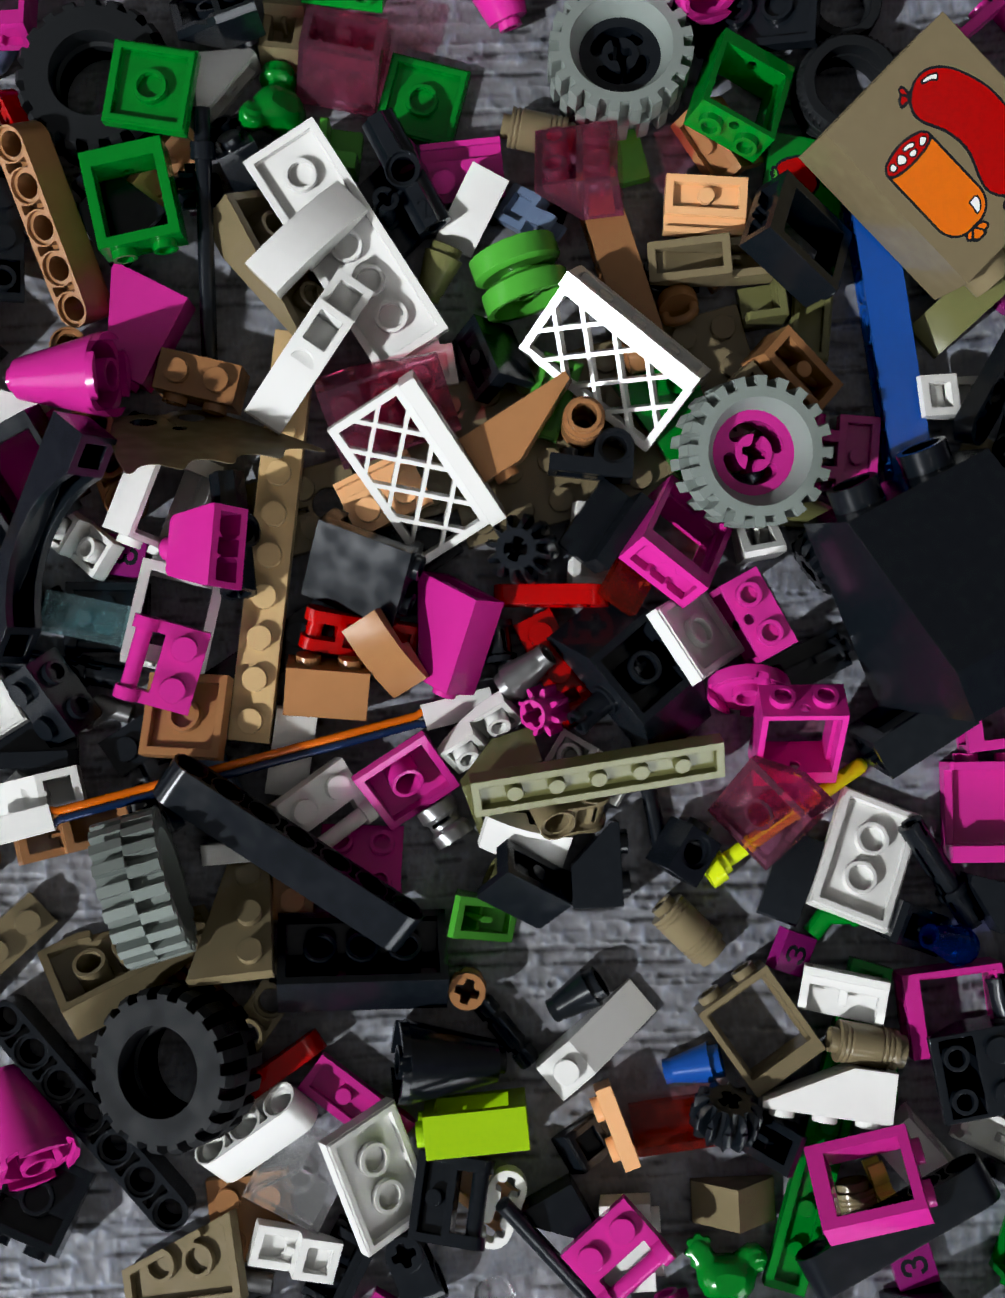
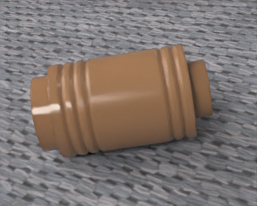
(584, 410)

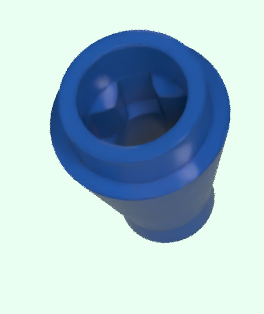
(695, 1065)

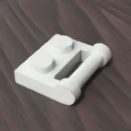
(323, 795)

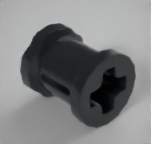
(500, 647)

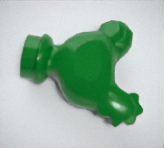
(276, 104)
(725, 1273)

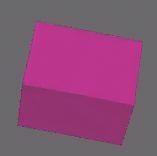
(406, 780)

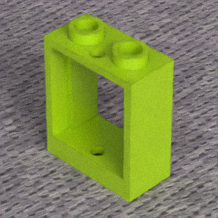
(474, 1124)

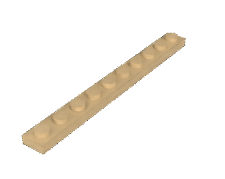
(265, 613)

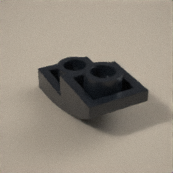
(790, 882)

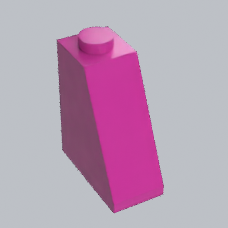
(144, 320)
(454, 632)

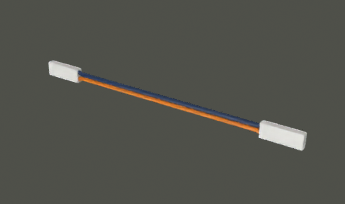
(435, 715)

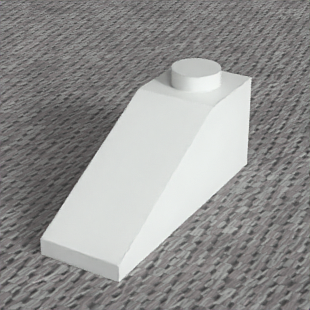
(594, 1039)

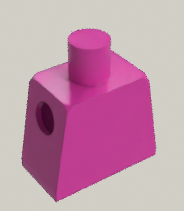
(207, 545)

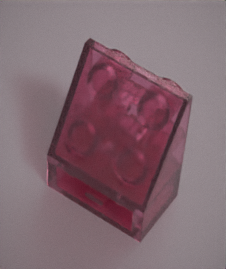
(354, 386)

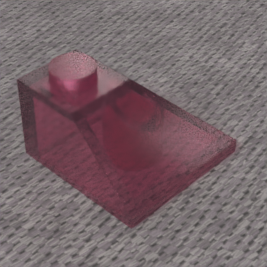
(770, 808)

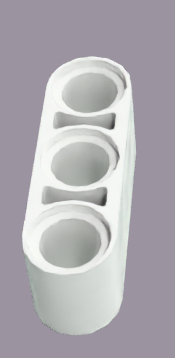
(269, 1127)

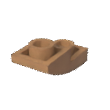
(383, 653)

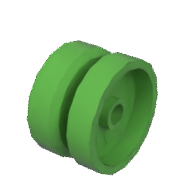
(518, 275)

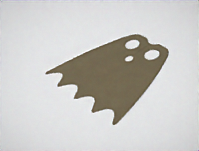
(209, 439)

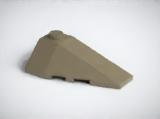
(240, 228)
(93, 980)

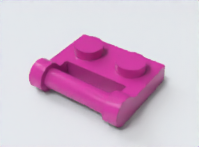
(176, 668)
(609, 1242)

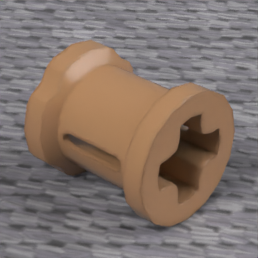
(475, 998)

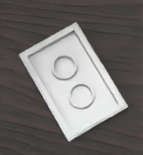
(862, 861)
(373, 1174)

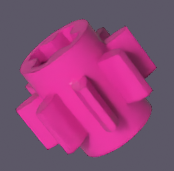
(544, 710)

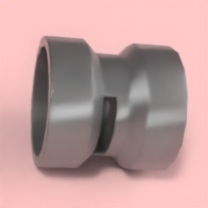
(449, 830)

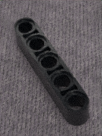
(961, 1190)

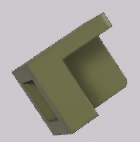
(762, 306)

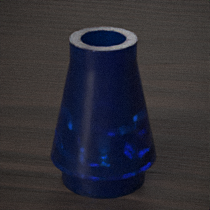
(951, 942)

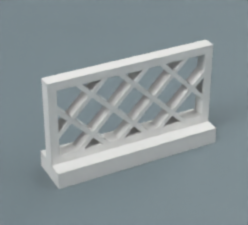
(634, 330)
(447, 448)

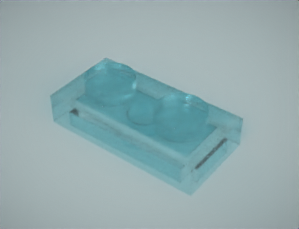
(84, 618)

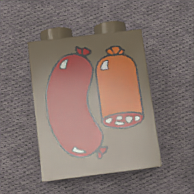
(926, 161)

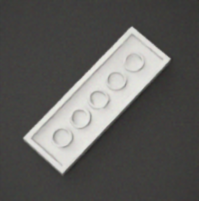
(399, 313)

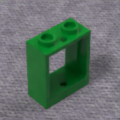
(767, 80)
(126, 160)

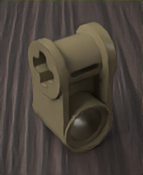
(570, 818)

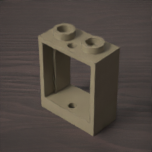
(782, 1061)

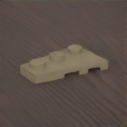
(238, 931)
(195, 1266)

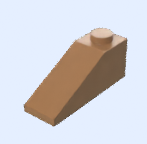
(510, 435)

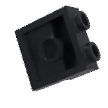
(45, 1213)

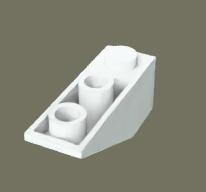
(52, 787)
(836, 1094)

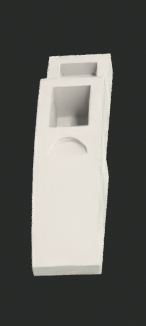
(308, 351)

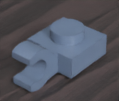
(526, 210)

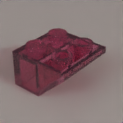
(342, 59)
(581, 169)

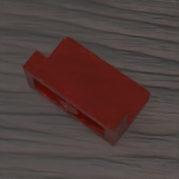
(663, 1126)

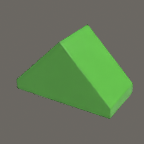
(479, 920)

